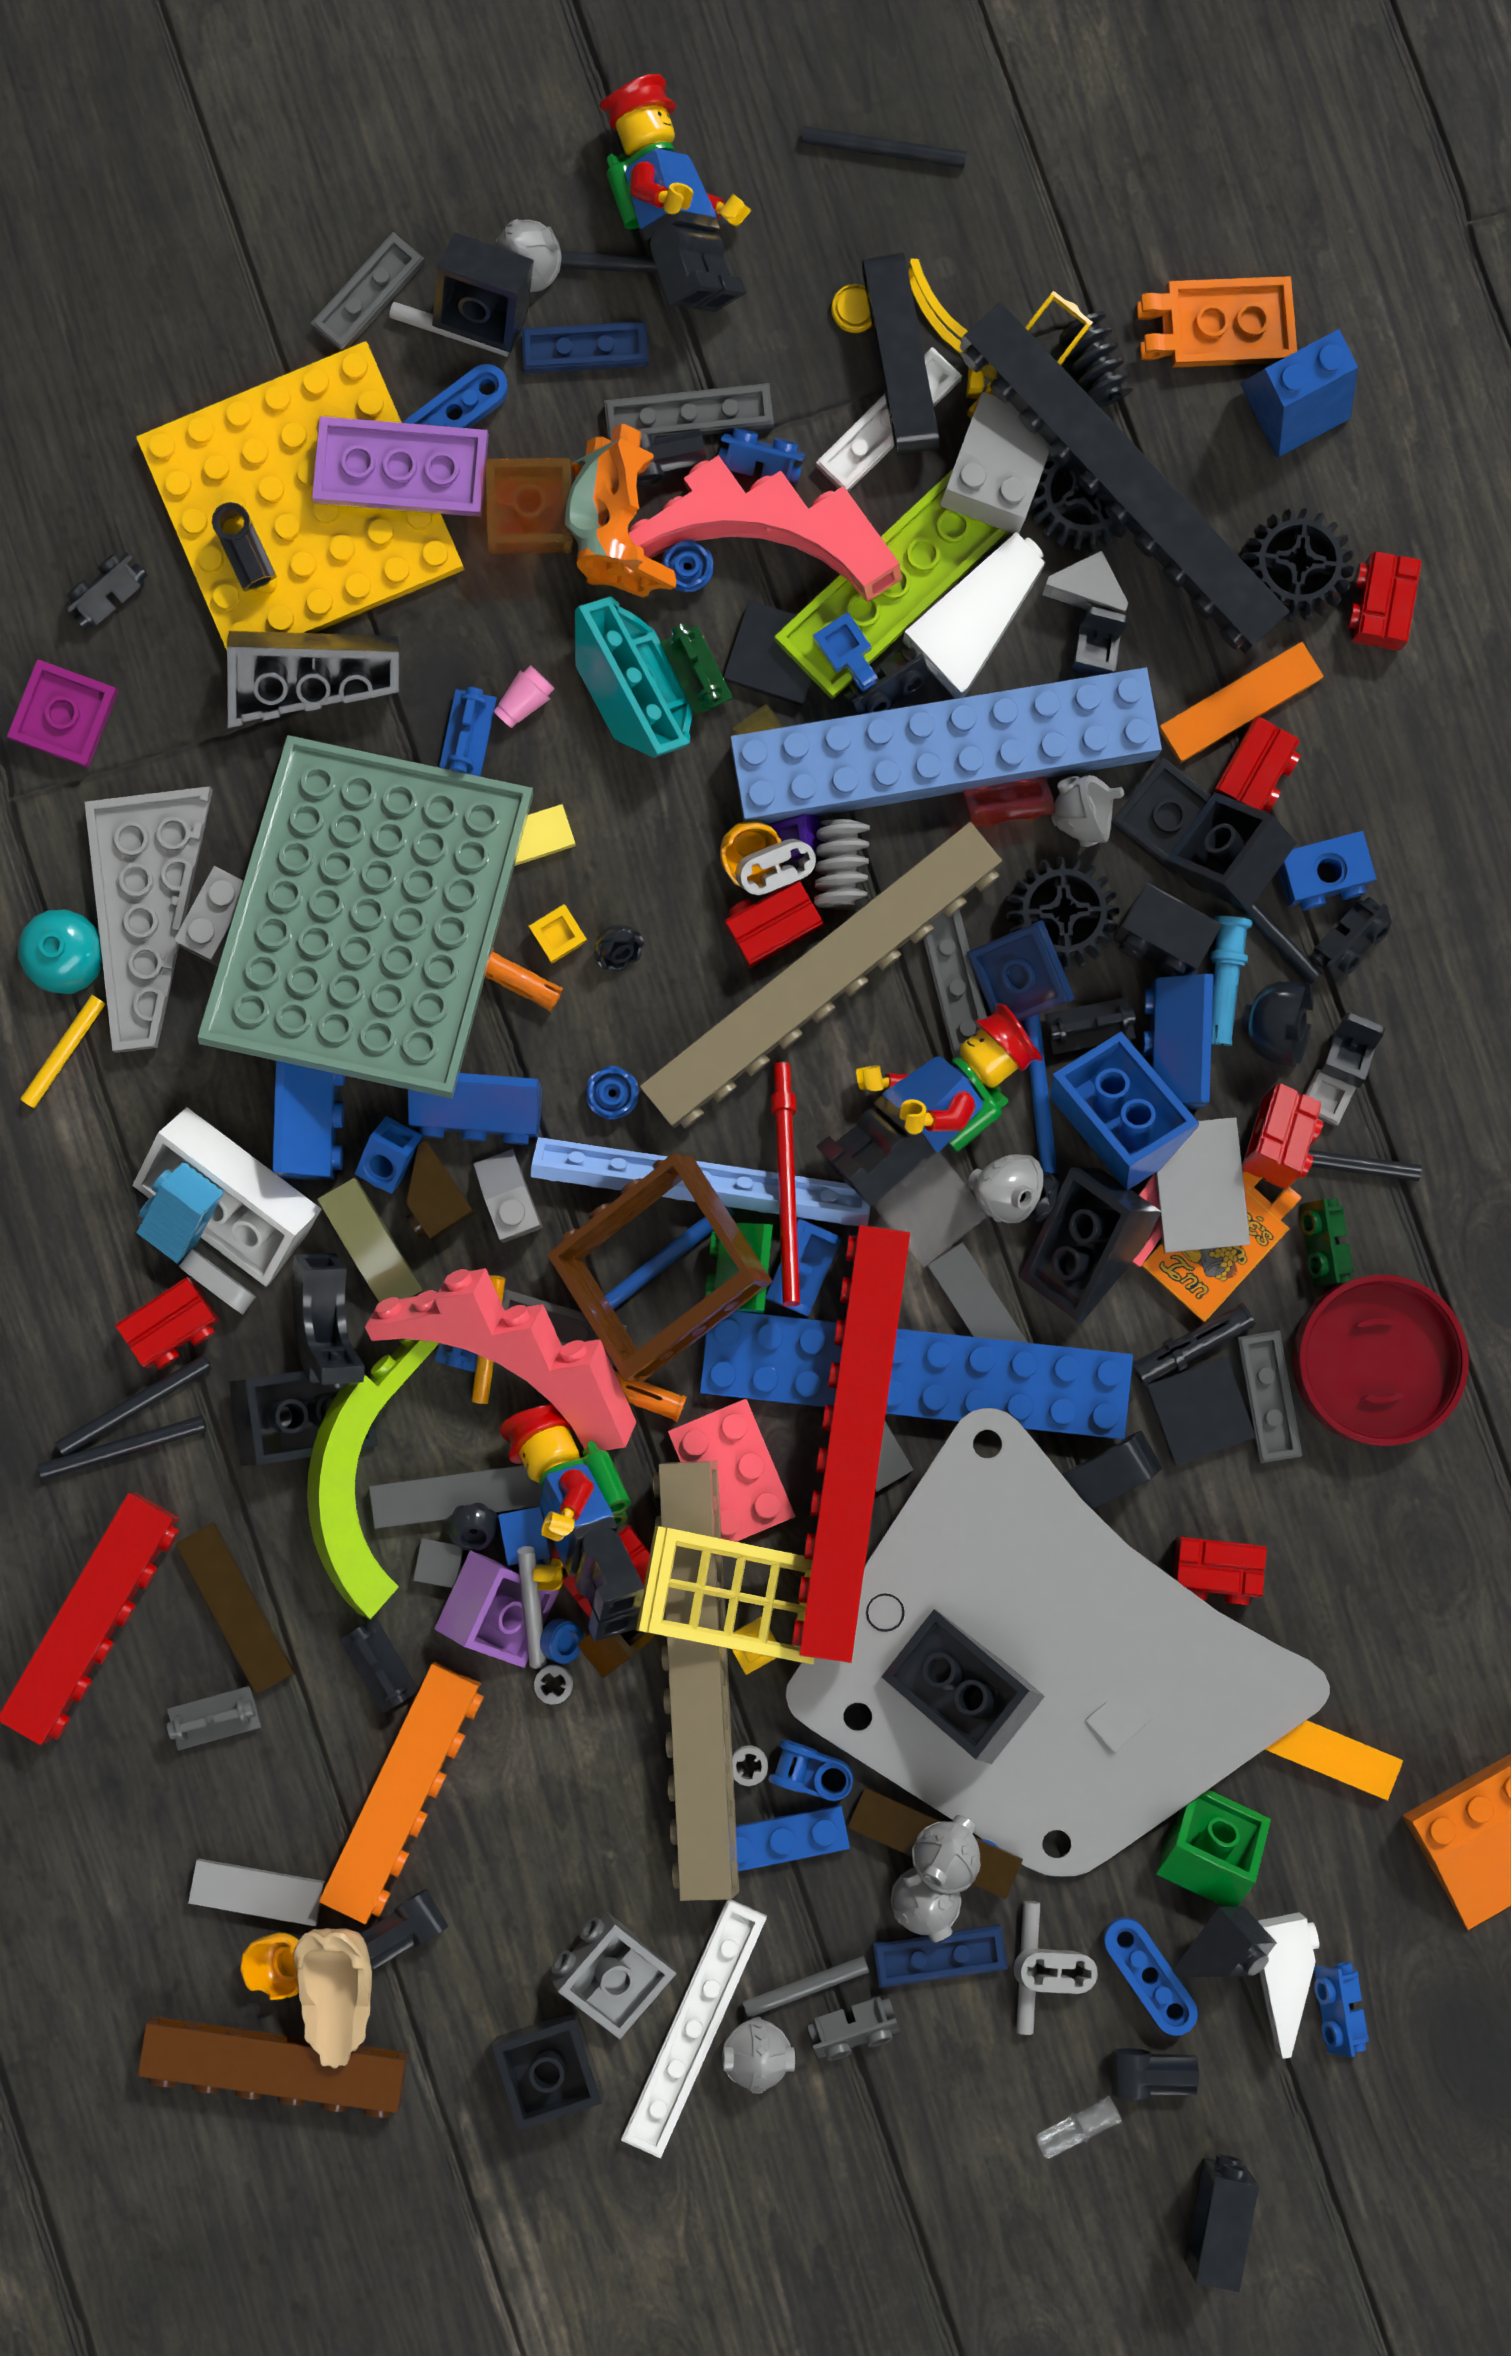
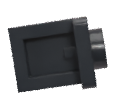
(1098, 641)
(1352, 1049)

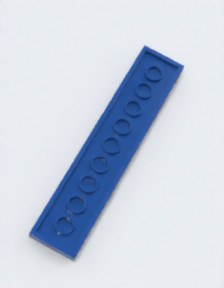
(929, 1374)

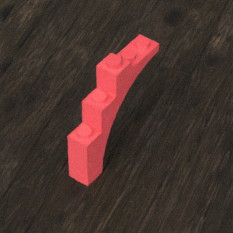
(773, 511)
(521, 1339)

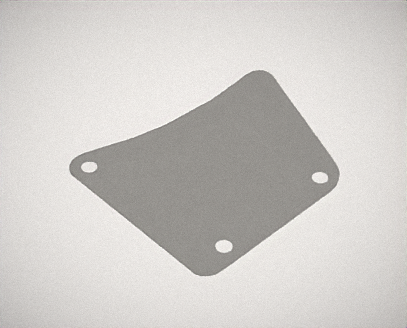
(1084, 1622)

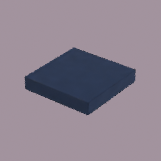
(1021, 972)

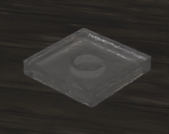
(932, 1206)

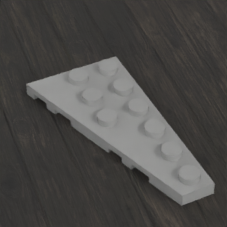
(143, 880)

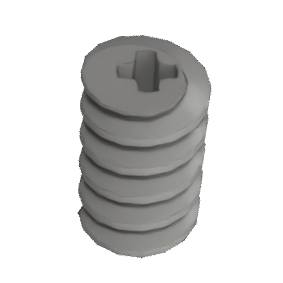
(840, 864)

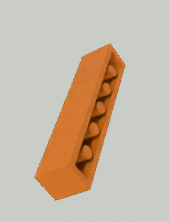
(400, 1793)

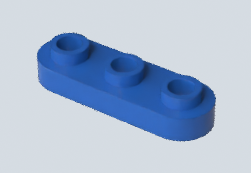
(466, 397)
(1163, 1989)

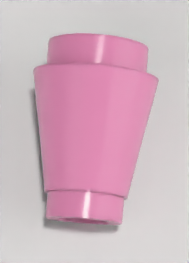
(523, 696)

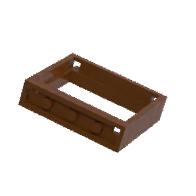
(608, 1219)

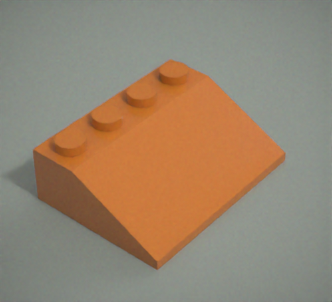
(1469, 1841)

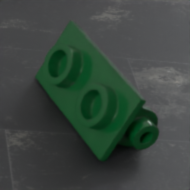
(695, 669)
(1326, 1261)

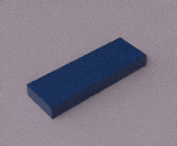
(585, 347)
(921, 1960)

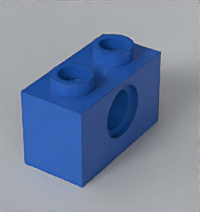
(1348, 858)

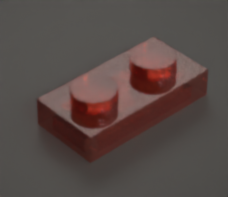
(1009, 801)

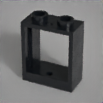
(1221, 2223)

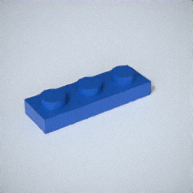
(791, 1837)

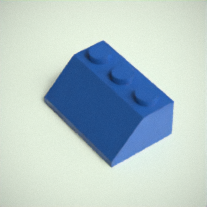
(1181, 1035)
(481, 1108)
(1122, 1109)
(307, 1123)

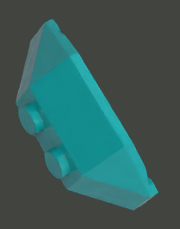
(630, 679)

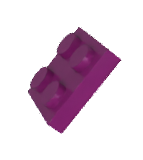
(63, 713)

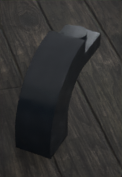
(321, 1321)

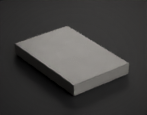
(1204, 1191)

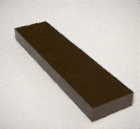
(235, 1608)
(900, 1824)

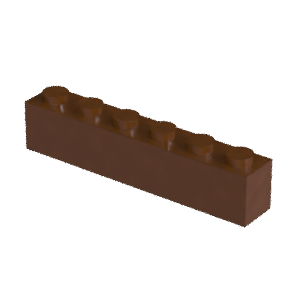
(270, 2065)

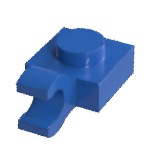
(844, 647)

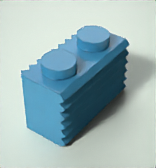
(178, 1211)

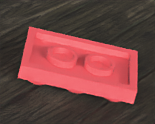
(748, 1480)

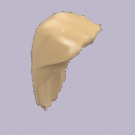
(334, 1992)

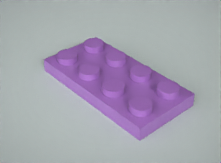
(400, 466)

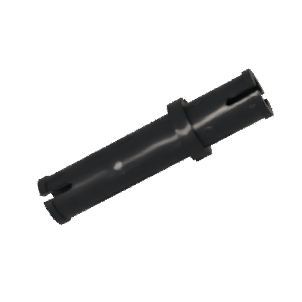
(1193, 1344)

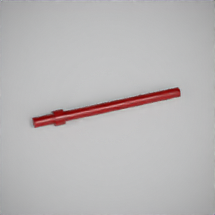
(784, 1107)

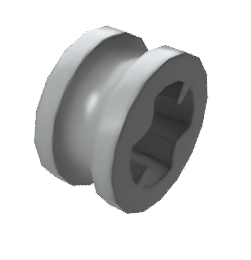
(552, 1697)
(758, 1775)

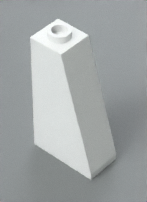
(974, 615)

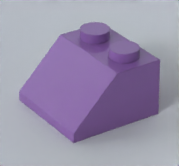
(488, 1610)

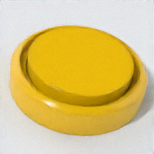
(851, 309)

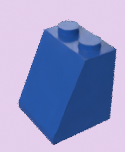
(1304, 393)

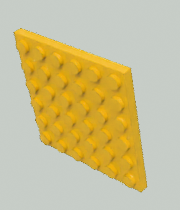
(263, 457)

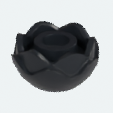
(618, 947)
(1047, 1198)
(473, 1526)

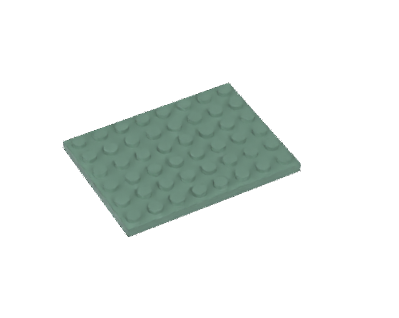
(367, 917)

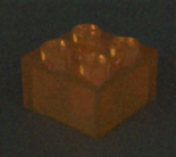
(528, 505)

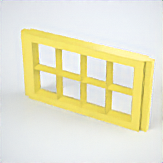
(659, 1580)

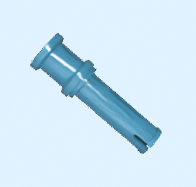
(1228, 960)

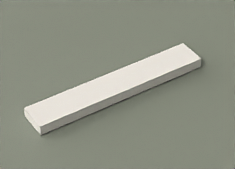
(693, 2028)

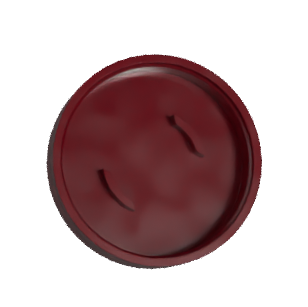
(1380, 1360)

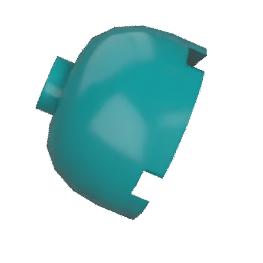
(60, 951)

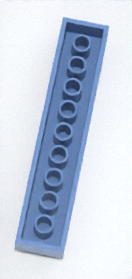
(946, 747)

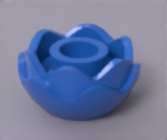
(689, 553)
(612, 1079)

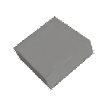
(1332, 1094)

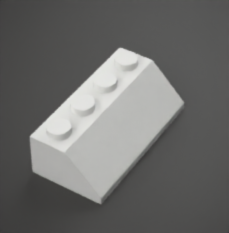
(259, 1214)

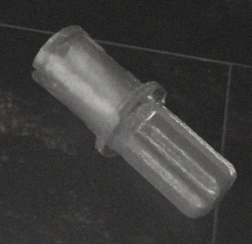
(1078, 2128)

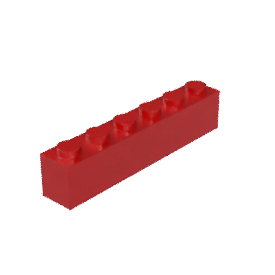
(89, 1618)

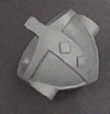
(535, 242)
(1085, 809)
(1002, 1184)
(947, 1855)
(923, 1908)
(757, 2055)

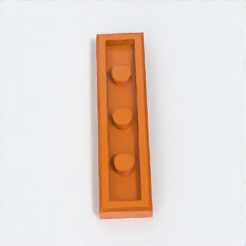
(1241, 702)

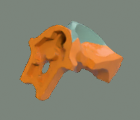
(606, 487)

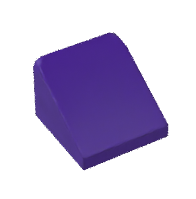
(800, 827)

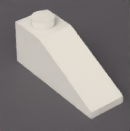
(1288, 1976)

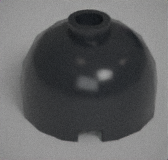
(1279, 1022)

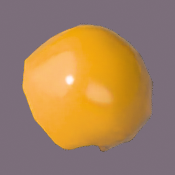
(744, 840)
(270, 1966)

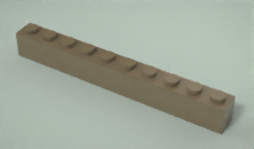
(821, 976)
(698, 1696)

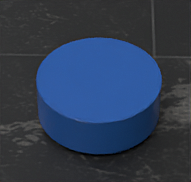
(560, 1640)

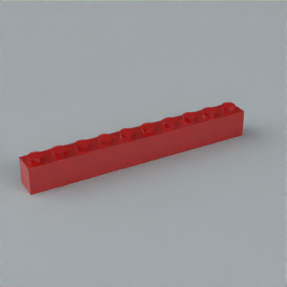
(854, 1444)

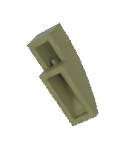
(369, 1242)

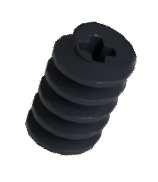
(1093, 361)

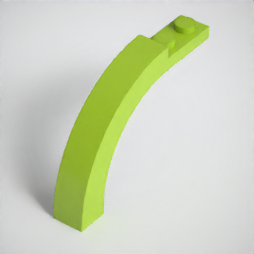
(333, 1476)

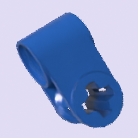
(809, 1771)

